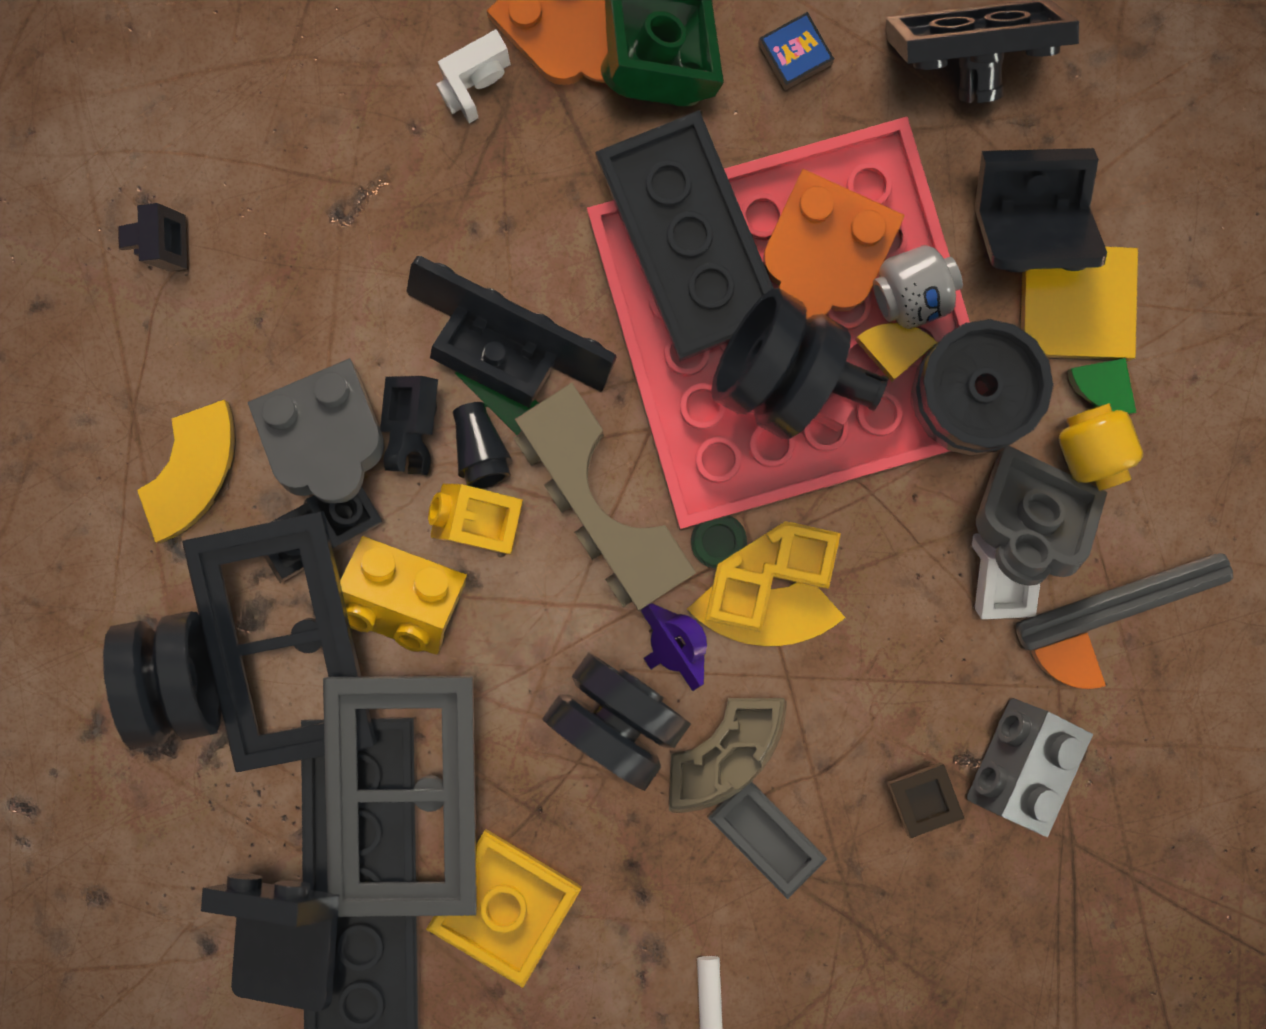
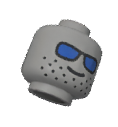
(917, 287)

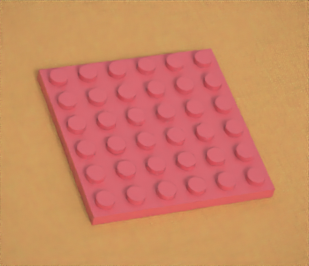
(722, 459)

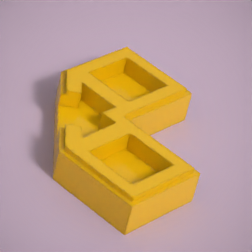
(746, 577)

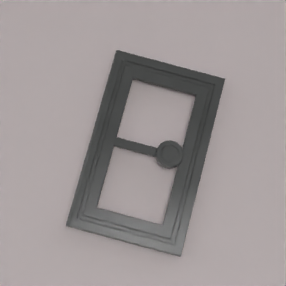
(455, 793)

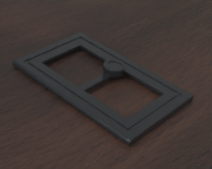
(327, 631)

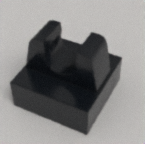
(157, 237)

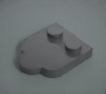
(320, 433)
(1037, 518)

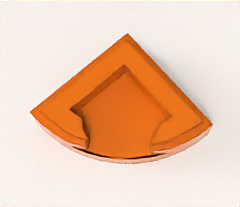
(1071, 662)

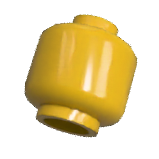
(1101, 446)

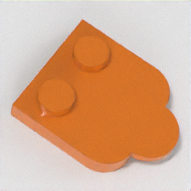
(556, 36)
(829, 244)

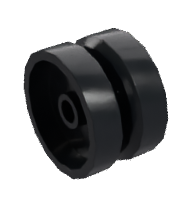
(781, 364)
(1010, 368)
(160, 681)
(615, 722)

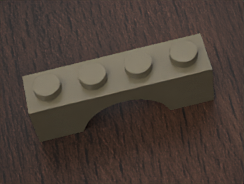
(564, 437)

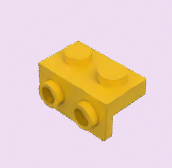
(400, 595)

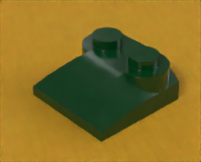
(662, 50)

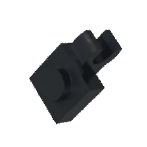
(406, 416)

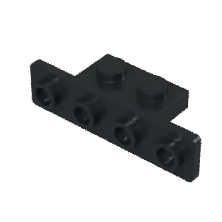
(501, 340)

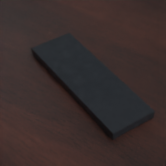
(374, 955)

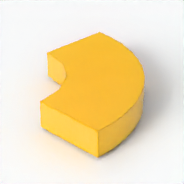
(194, 472)
(790, 617)

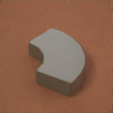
(729, 757)

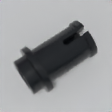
(861, 386)

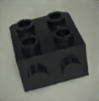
(1039, 210)
(280, 939)

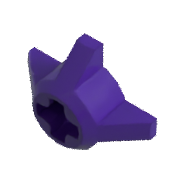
(669, 648)

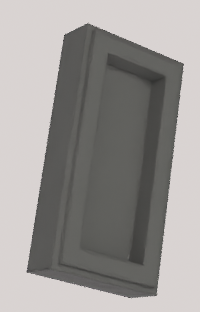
(767, 839)

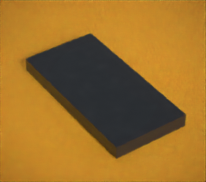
(686, 231)

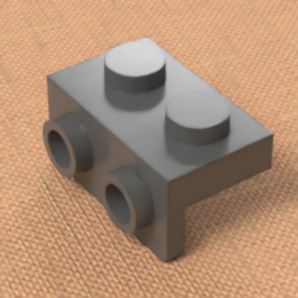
(1029, 766)

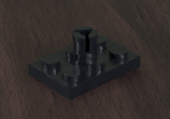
(980, 39)

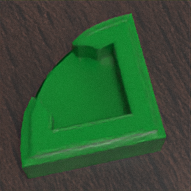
(1104, 384)

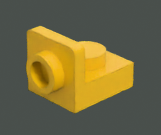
(474, 517)

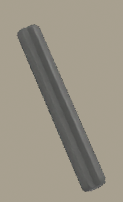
(1124, 601)

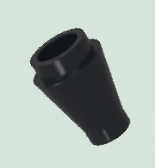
(480, 450)

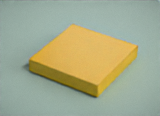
(1084, 310)
(517, 910)

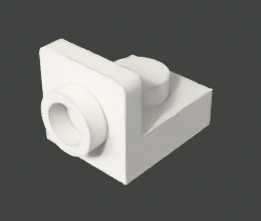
(475, 64)
(996, 593)

